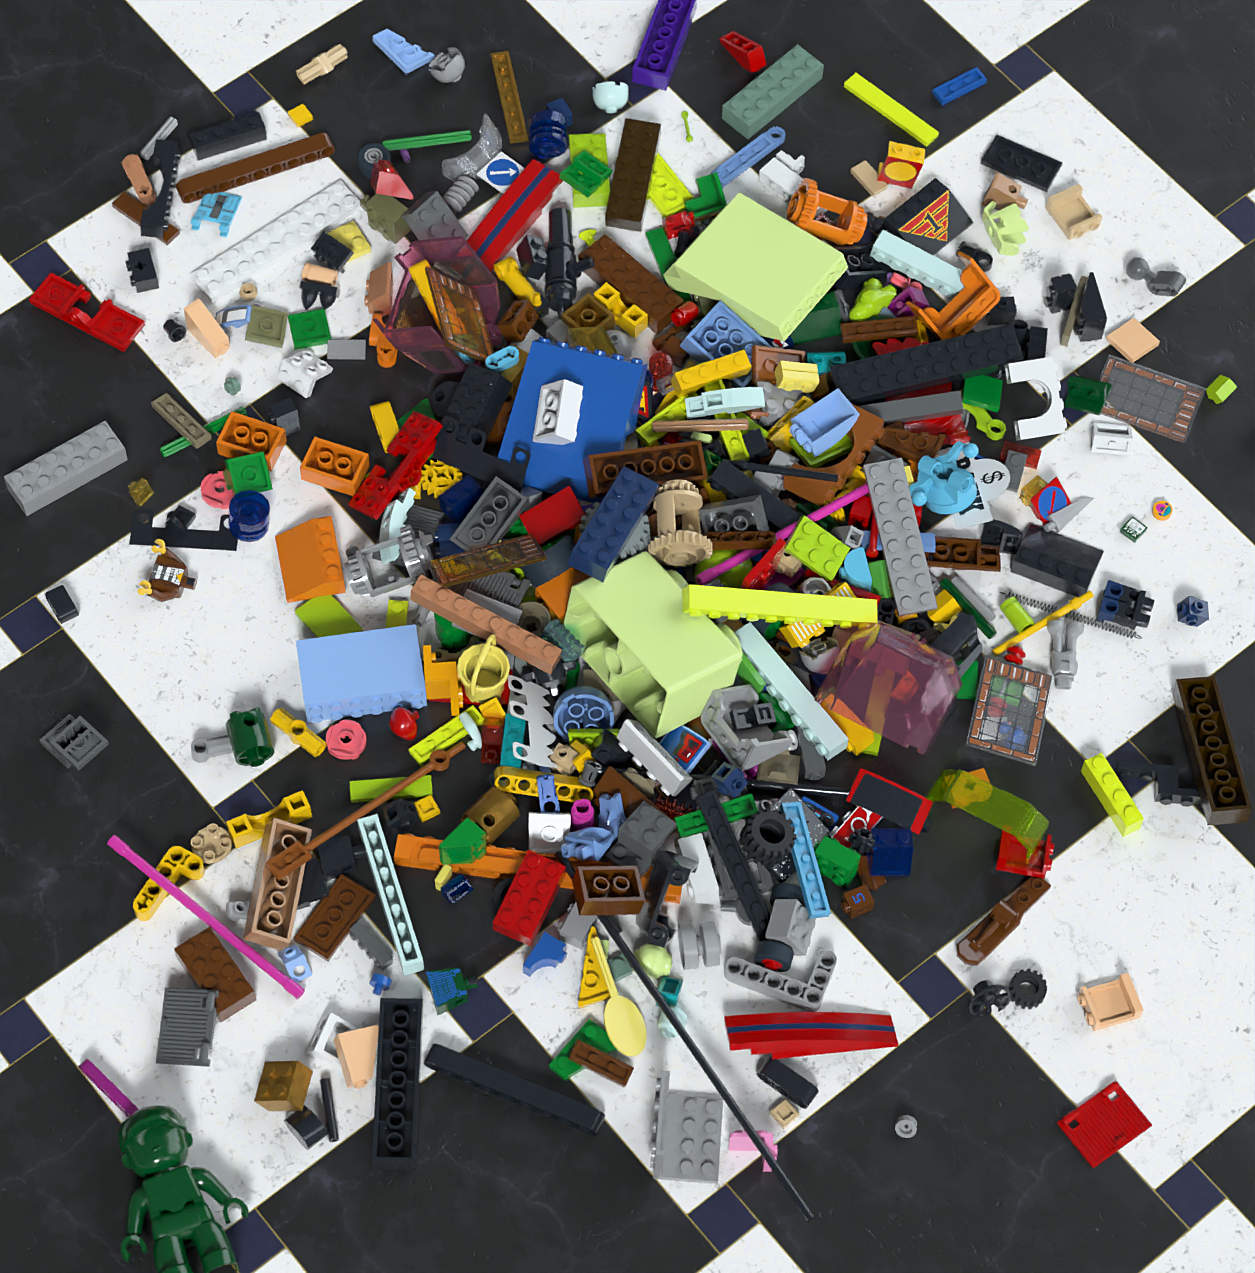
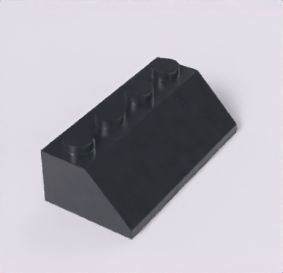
(227, 134)

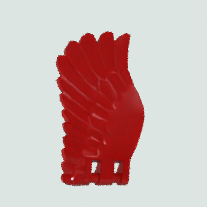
(948, 425)

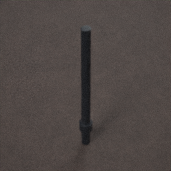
(744, 465)

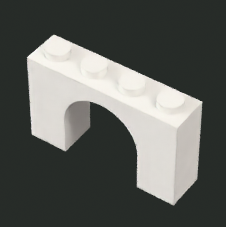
(1044, 373)

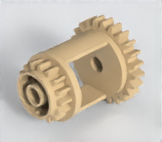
(685, 545)

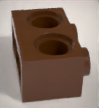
(518, 321)

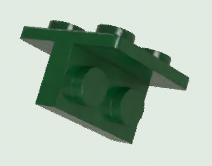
(1087, 394)

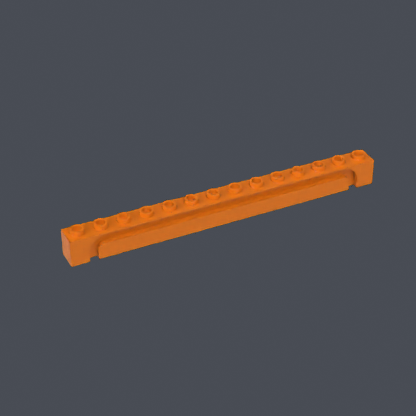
(495, 864)

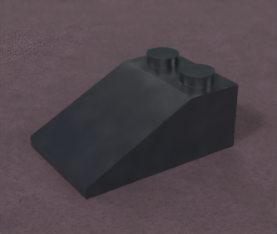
(860, 267)
(1092, 314)

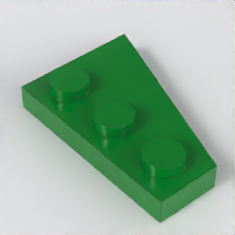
(591, 1035)

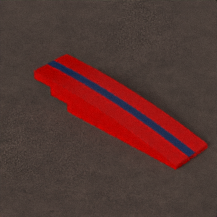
(514, 213)
(809, 1033)

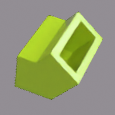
(1220, 389)

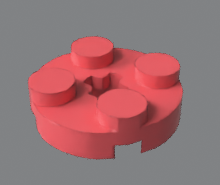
(210, 494)
(346, 750)

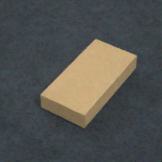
(868, 178)

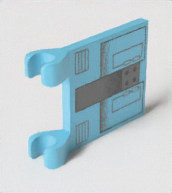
(219, 209)

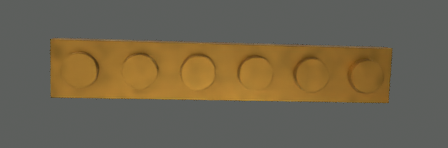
(509, 97)

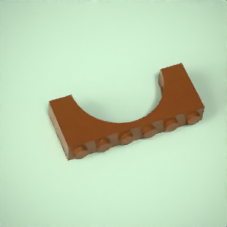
(862, 437)

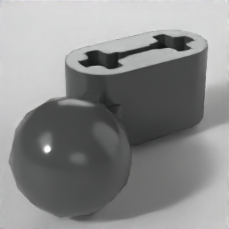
(1160, 284)

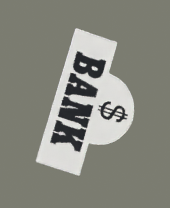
(991, 481)

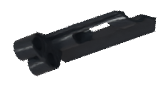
(954, 638)

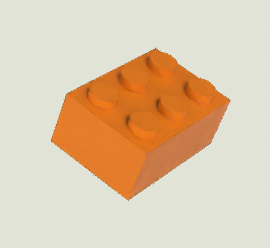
(249, 436)
(334, 466)

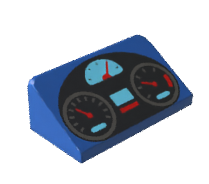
(826, 816)

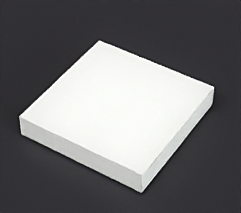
(548, 831)

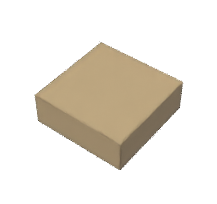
(784, 1113)

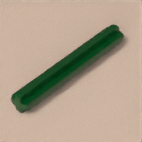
(968, 608)

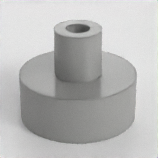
(906, 1126)

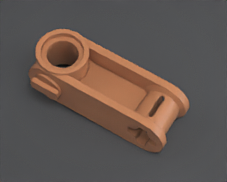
(139, 179)

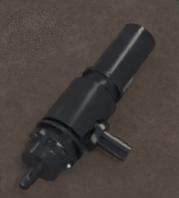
(562, 267)

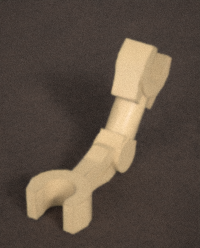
(446, 657)

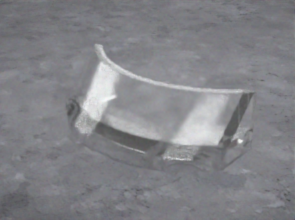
(478, 157)

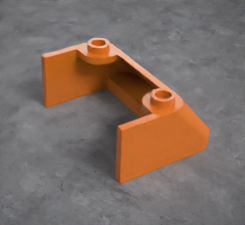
(965, 308)

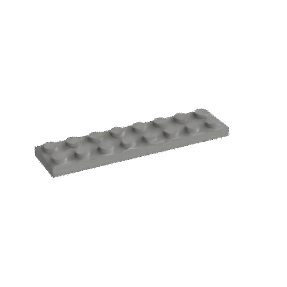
(900, 537)

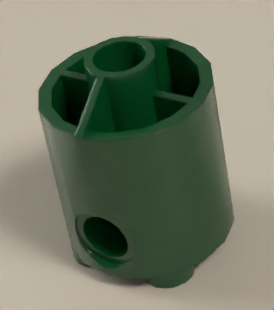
(249, 737)

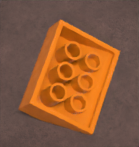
(310, 560)

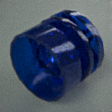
(548, 134)
(249, 516)

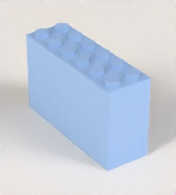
(361, 673)

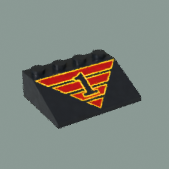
(929, 218)

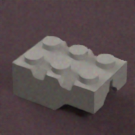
(777, 402)
(774, 482)

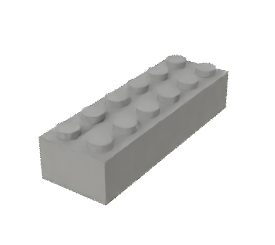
(65, 468)

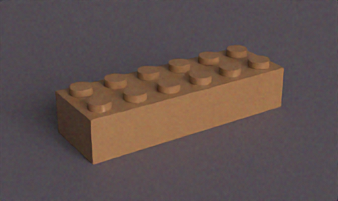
(274, 900)

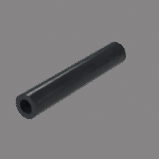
(329, 1110)

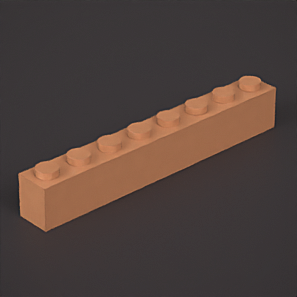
(484, 623)

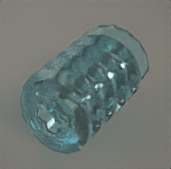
(560, 637)

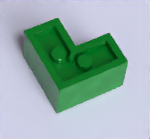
(710, 199)

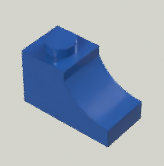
(546, 953)

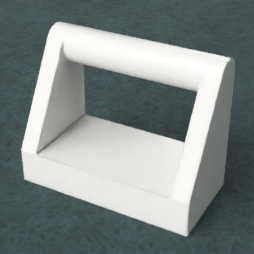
(1111, 442)
(321, 1035)

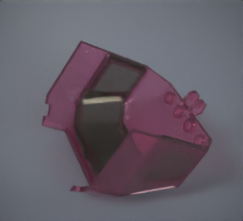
(410, 322)

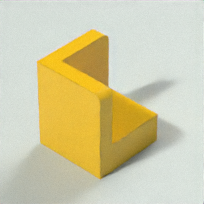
(492, 709)

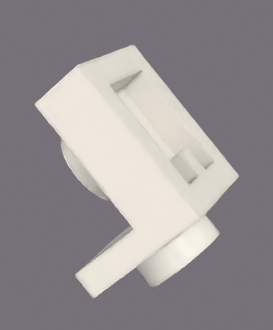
(794, 165)

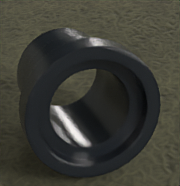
(174, 330)

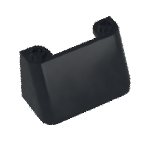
(667, 870)

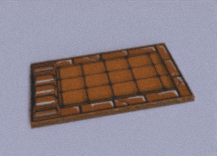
(459, 316)
(487, 560)

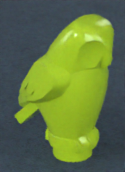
(871, 300)

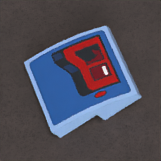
(685, 747)

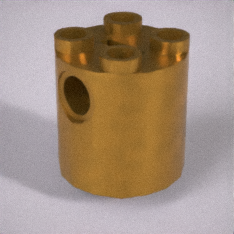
(493, 813)

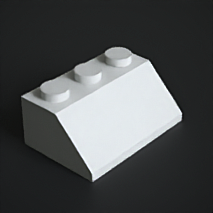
(558, 413)
(703, 882)

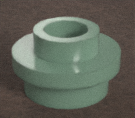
(232, 385)

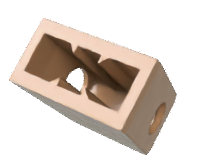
(1004, 193)

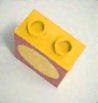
(901, 165)

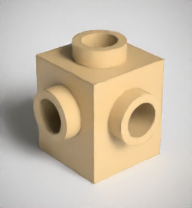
(788, 565)
(563, 758)

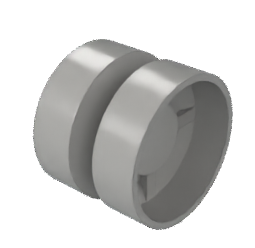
(705, 944)

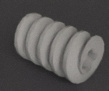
(460, 193)

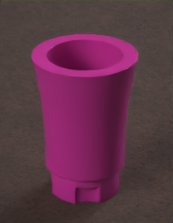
(582, 815)

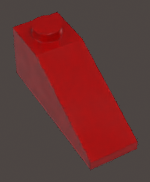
(745, 51)

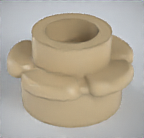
(248, 287)

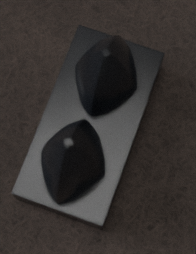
(312, 290)

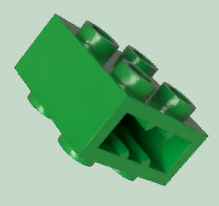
(836, 861)

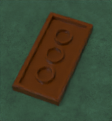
(334, 917)

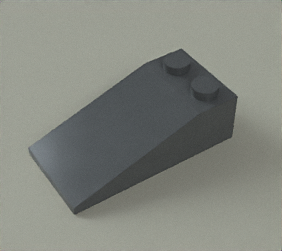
(491, 516)

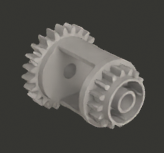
(360, 573)

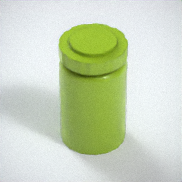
(1016, 614)

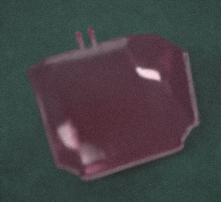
(892, 685)

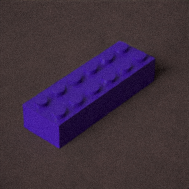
(663, 43)

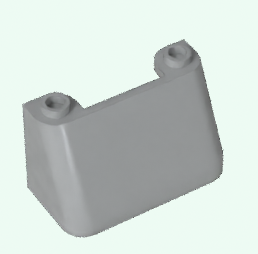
(742, 747)

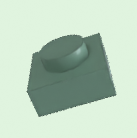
(619, 967)

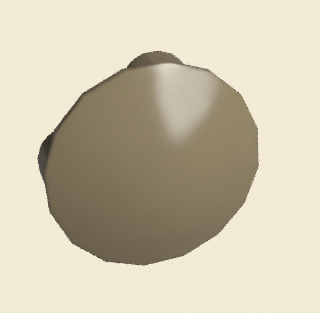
(645, 786)

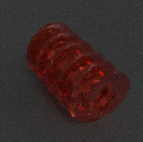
(660, 366)
(672, 809)

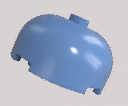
(583, 706)

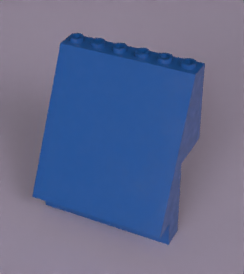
(606, 412)

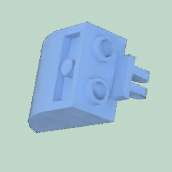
(824, 423)

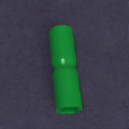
(572, 678)

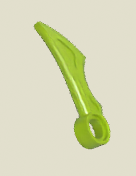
(985, 422)

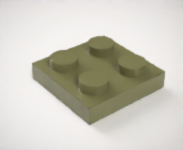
(266, 326)

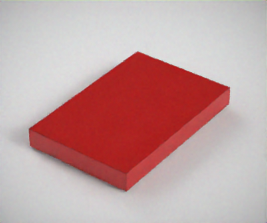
(553, 516)

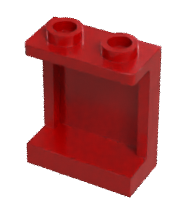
(1013, 856)

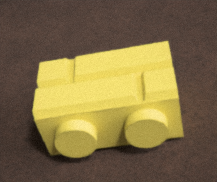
(797, 376)

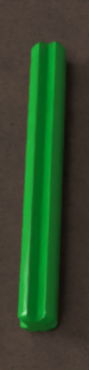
(427, 140)
(211, 427)

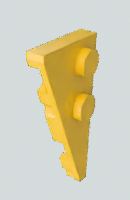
(593, 983)

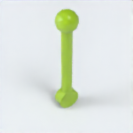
(684, 115)

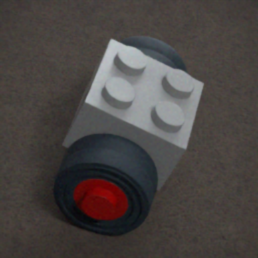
(787, 930)

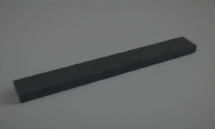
(735, 863)

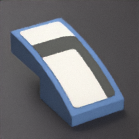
(235, 316)

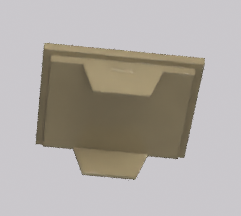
(780, 768)

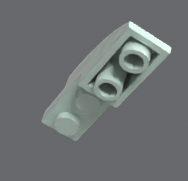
(725, 400)
(392, 521)

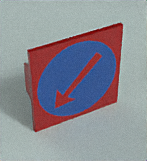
(1049, 500)

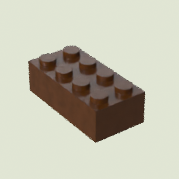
(214, 969)

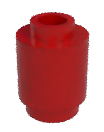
(685, 313)

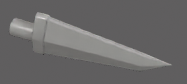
(1062, 517)

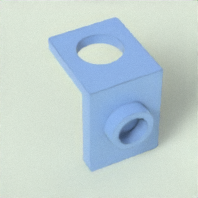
(292, 958)

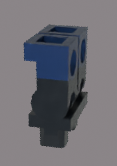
(1124, 605)

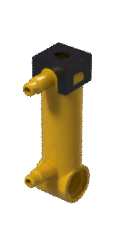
(508, 271)

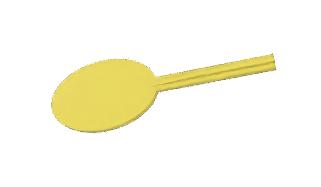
(621, 1016)

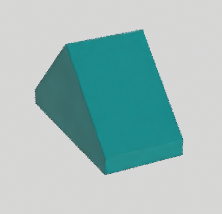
(670, 990)

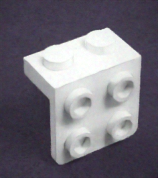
(302, 371)

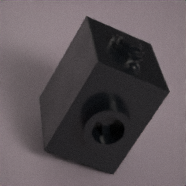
(1003, 312)

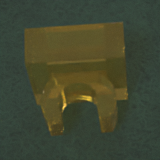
(140, 491)

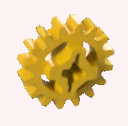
(440, 477)

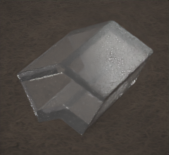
(664, 381)

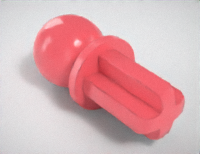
(904, 282)

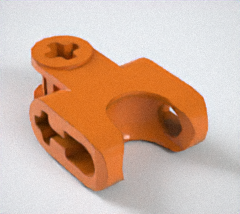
(386, 351)

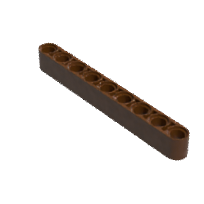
(255, 167)

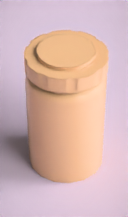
(319, 275)

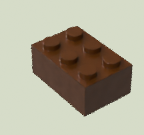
(608, 890)

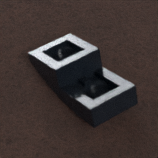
(752, 717)

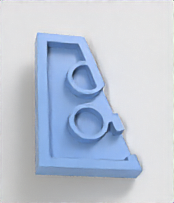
(400, 52)

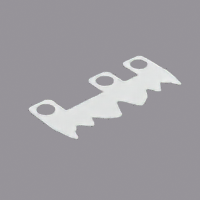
(536, 717)

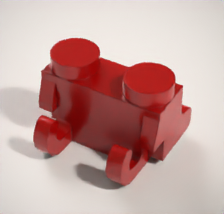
(677, 223)

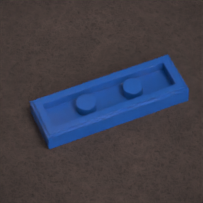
(959, 86)

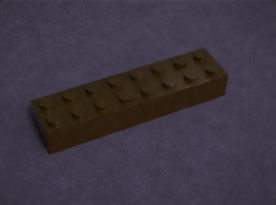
(1211, 751)

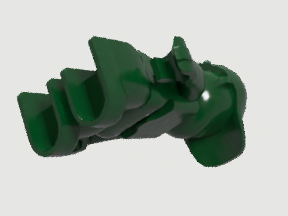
(156, 1148)

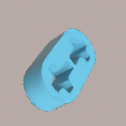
(501, 359)

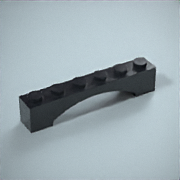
(154, 218)

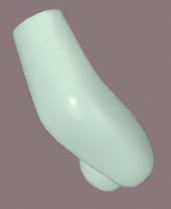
(472, 730)

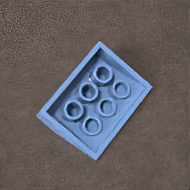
(720, 335)

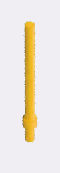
(1074, 604)

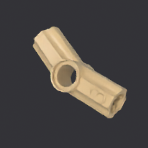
(322, 64)

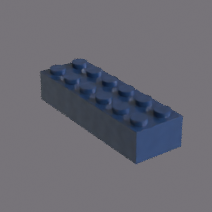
(613, 524)

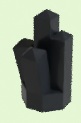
(685, 240)

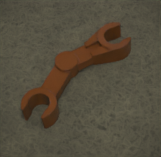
(673, 331)

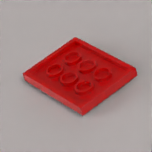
(765, 568)

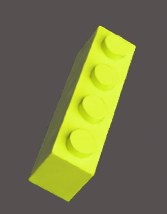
(1112, 794)

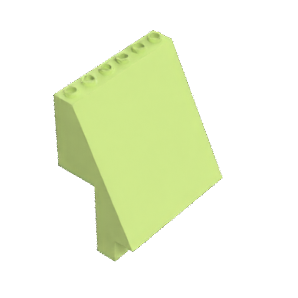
(758, 267)

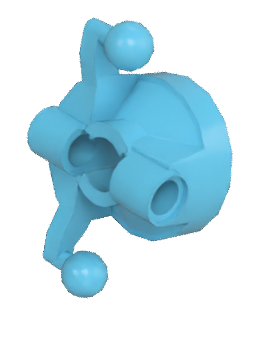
(944, 485)

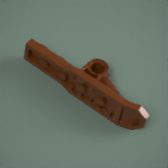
(1000, 922)

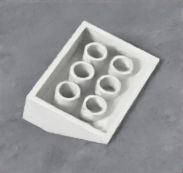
(653, 757)

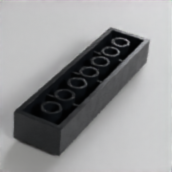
(397, 1084)

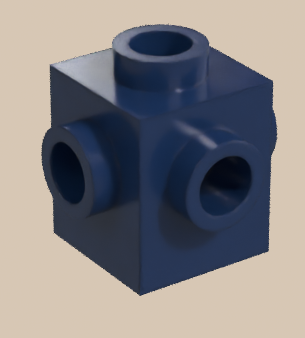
(1193, 611)
(729, 780)

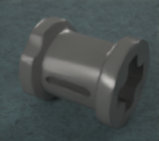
(589, 773)

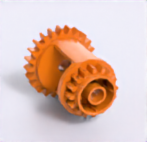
(803, 208)

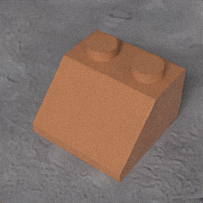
(380, 290)

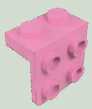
(741, 1142)

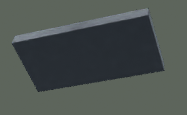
(1021, 163)

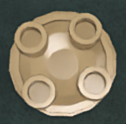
(211, 844)

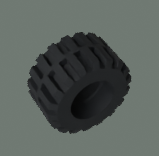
(775, 825)

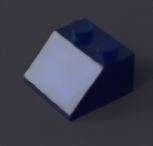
(460, 499)
(891, 852)

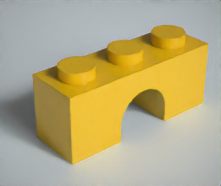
(631, 319)

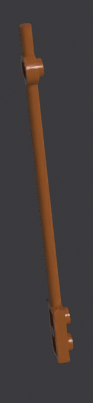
(298, 854)

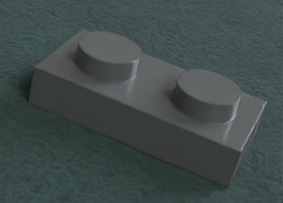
(1015, 464)

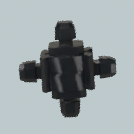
(550, 680)

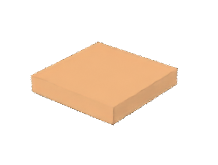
(1132, 340)

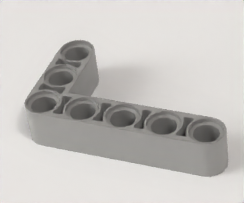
(784, 982)

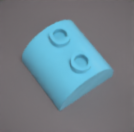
(856, 570)

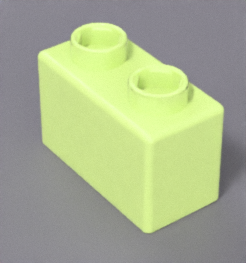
(646, 646)

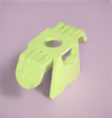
(1006, 232)

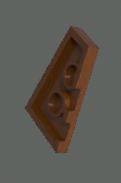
(911, 445)

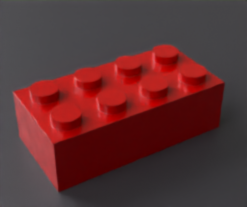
(529, 898)

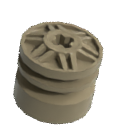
(534, 617)

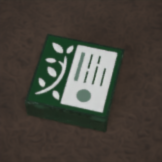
(1133, 529)

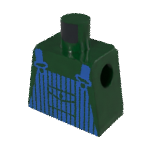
(449, 988)

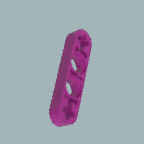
(107, 1087)

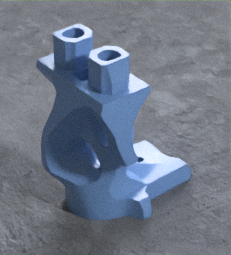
(594, 841)

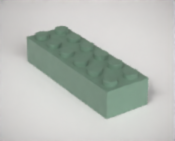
(772, 91)

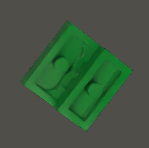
(592, 177)

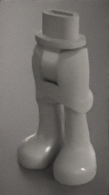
(1064, 663)

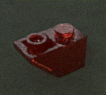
(492, 740)

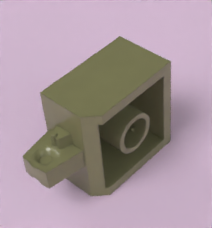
(385, 216)

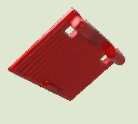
(1104, 1124)

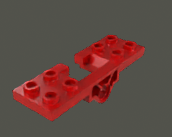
(108, 325)
(409, 442)

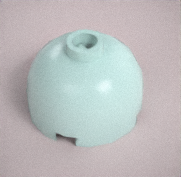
(610, 96)

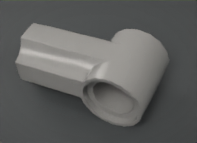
(212, 748)

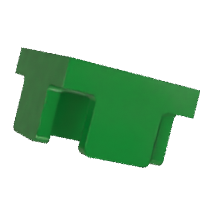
(247, 473)

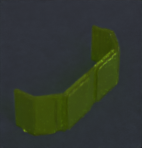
(992, 806)

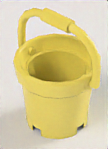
(483, 671)

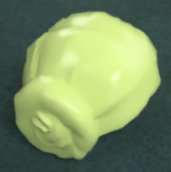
(654, 960)

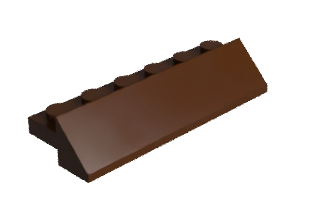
(963, 554)

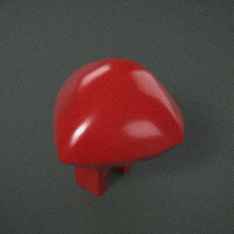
(404, 723)

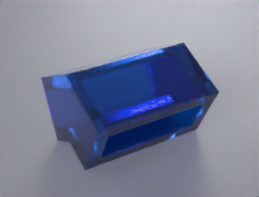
(456, 889)

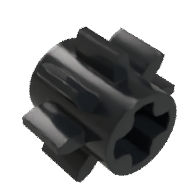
(861, 840)

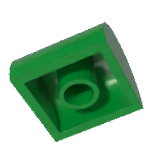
(448, 635)

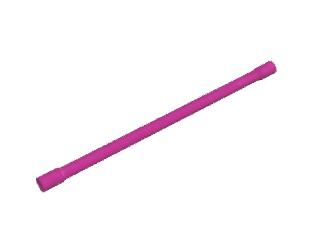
(712, 573)
(286, 982)

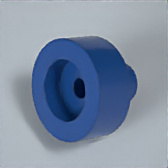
(380, 983)

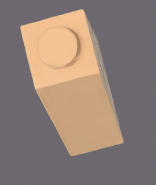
(206, 329)
(357, 1055)

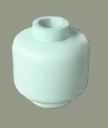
(666, 1027)

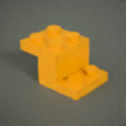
(442, 680)

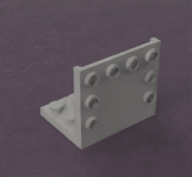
(686, 1136)

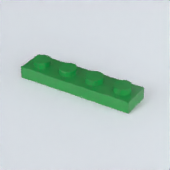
(734, 809)

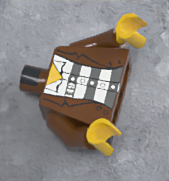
(167, 577)

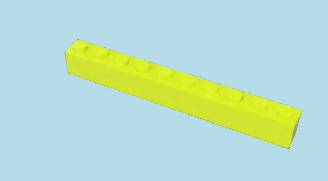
(778, 606)

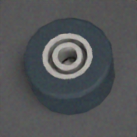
(368, 155)

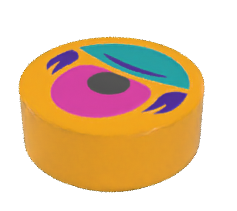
(1162, 510)

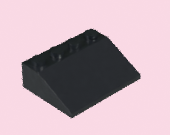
(1056, 561)

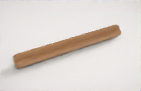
(700, 425)

